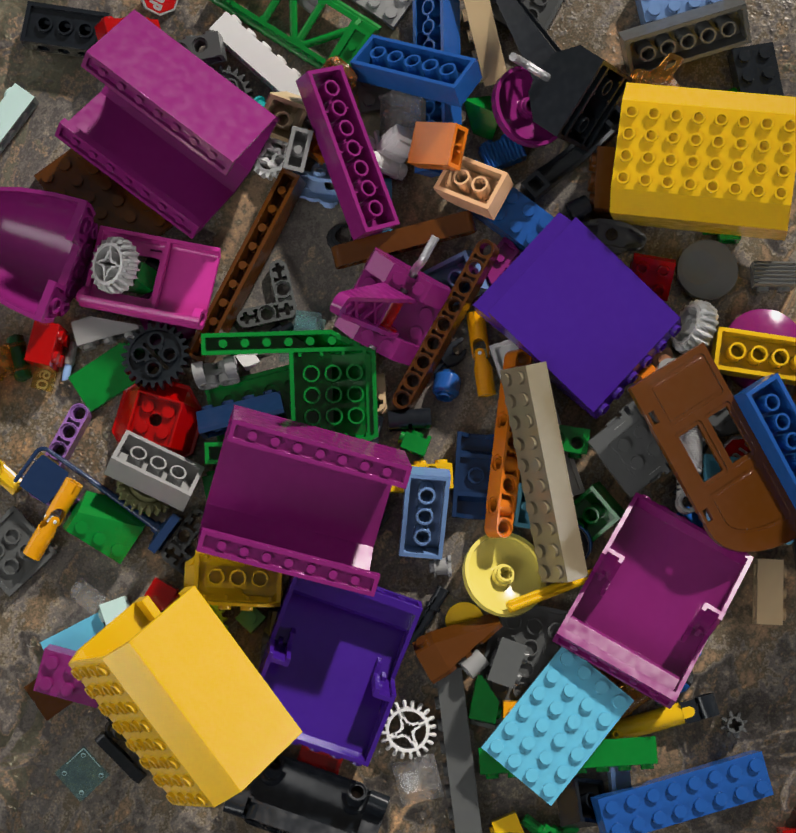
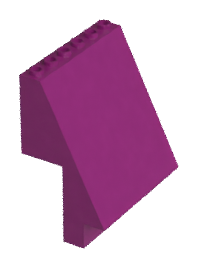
(652, 600)

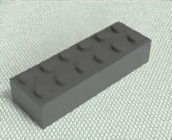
(686, 34)

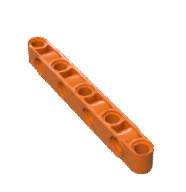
(504, 464)

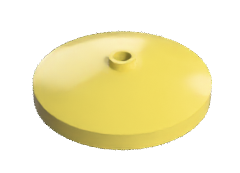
(501, 571)

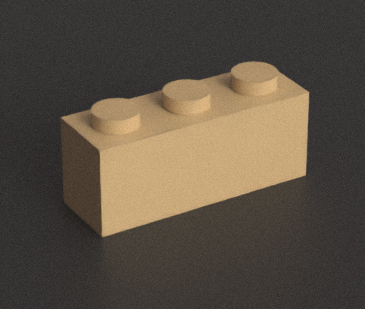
(768, 592)

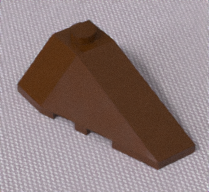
(446, 646)

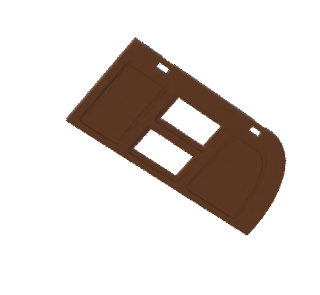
(744, 498)

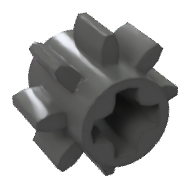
(728, 720)

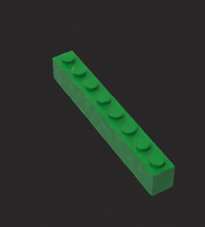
(610, 753)

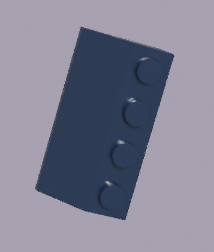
(214, 420)

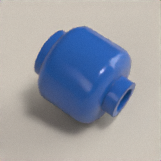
(446, 385)

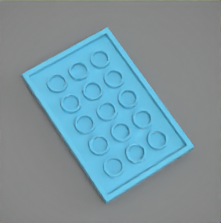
(557, 724)

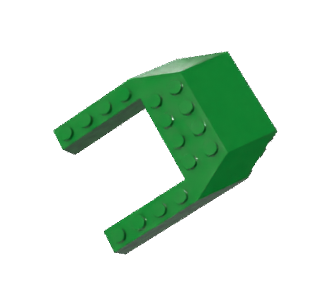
(328, 378)

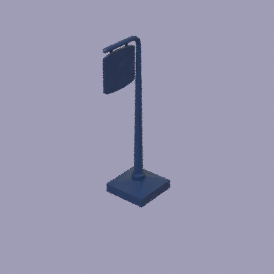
(46, 478)

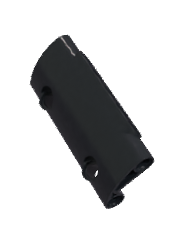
(307, 801)

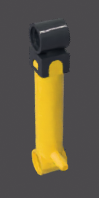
(662, 718)

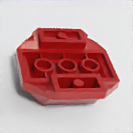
(174, 404)

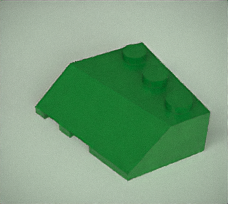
(104, 525)

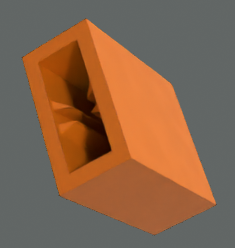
(438, 145)

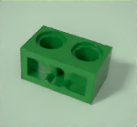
(569, 433)

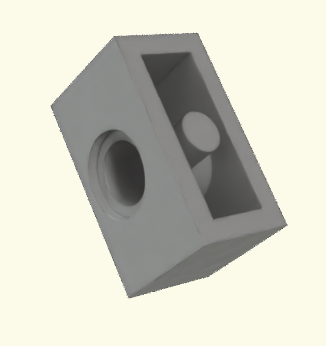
(297, 149)

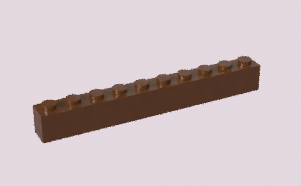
(250, 259)

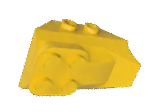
(232, 582)

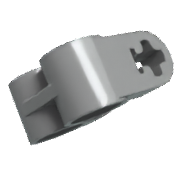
(212, 375)

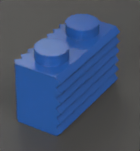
(501, 153)

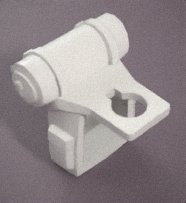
(393, 151)

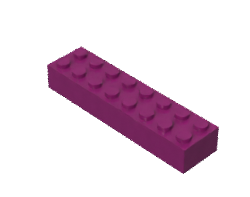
(347, 151)

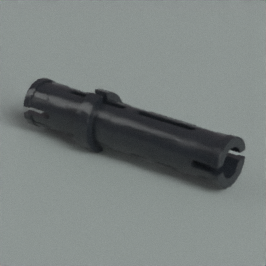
(430, 610)

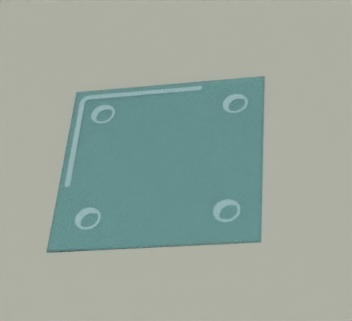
(82, 774)

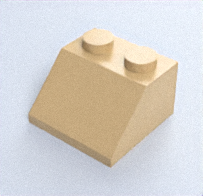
(289, 110)

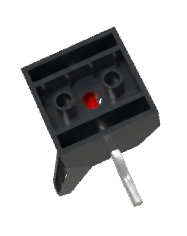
(570, 87)

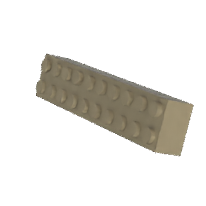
(544, 473)

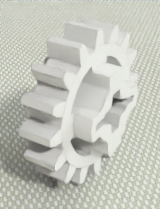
(271, 158)

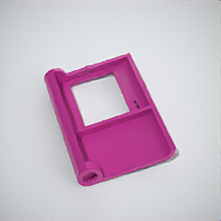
(181, 283)

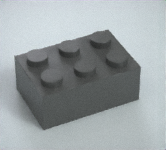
(506, 662)

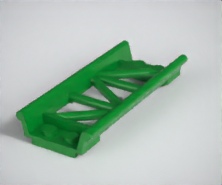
(351, 37)

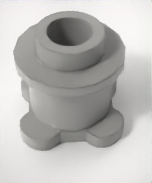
(441, 567)

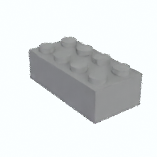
(154, 470)

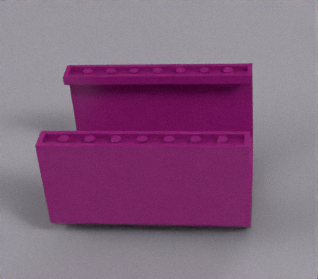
(166, 124)
(300, 500)

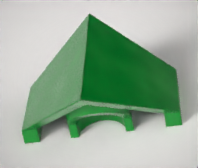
(481, 116)

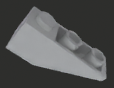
(96, 331)

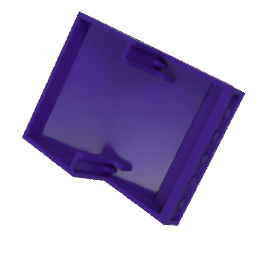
(580, 313)
(337, 663)

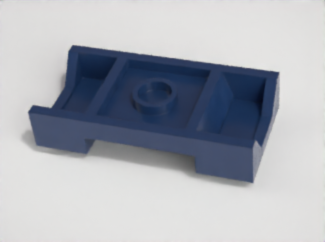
(471, 475)

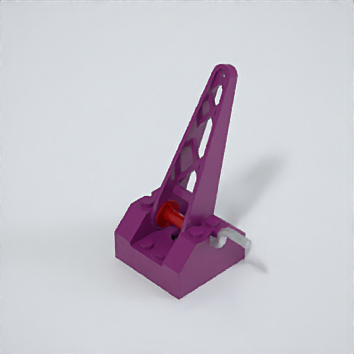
(391, 305)

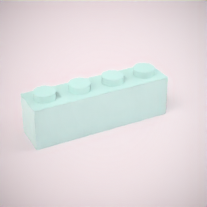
(14, 112)

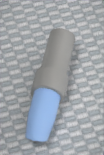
(69, 361)

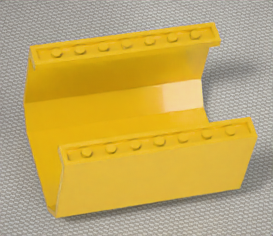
(705, 161)
(185, 699)

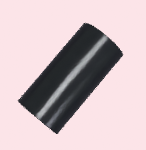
(409, 419)

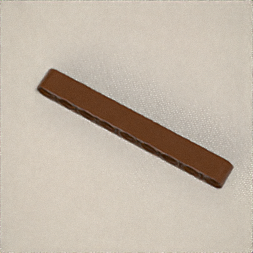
(454, 318)

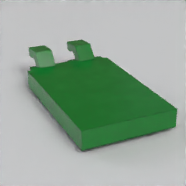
(102, 378)

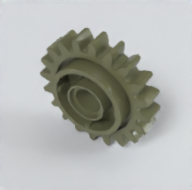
(140, 500)

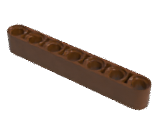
(404, 238)

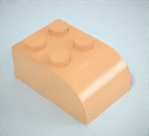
(475, 187)

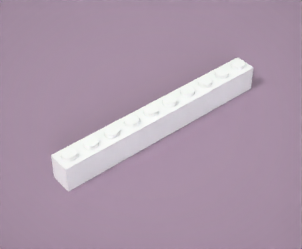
(259, 58)

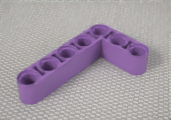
(69, 443)

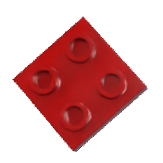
(654, 272)

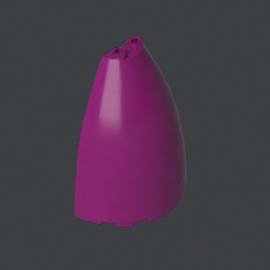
(43, 250)

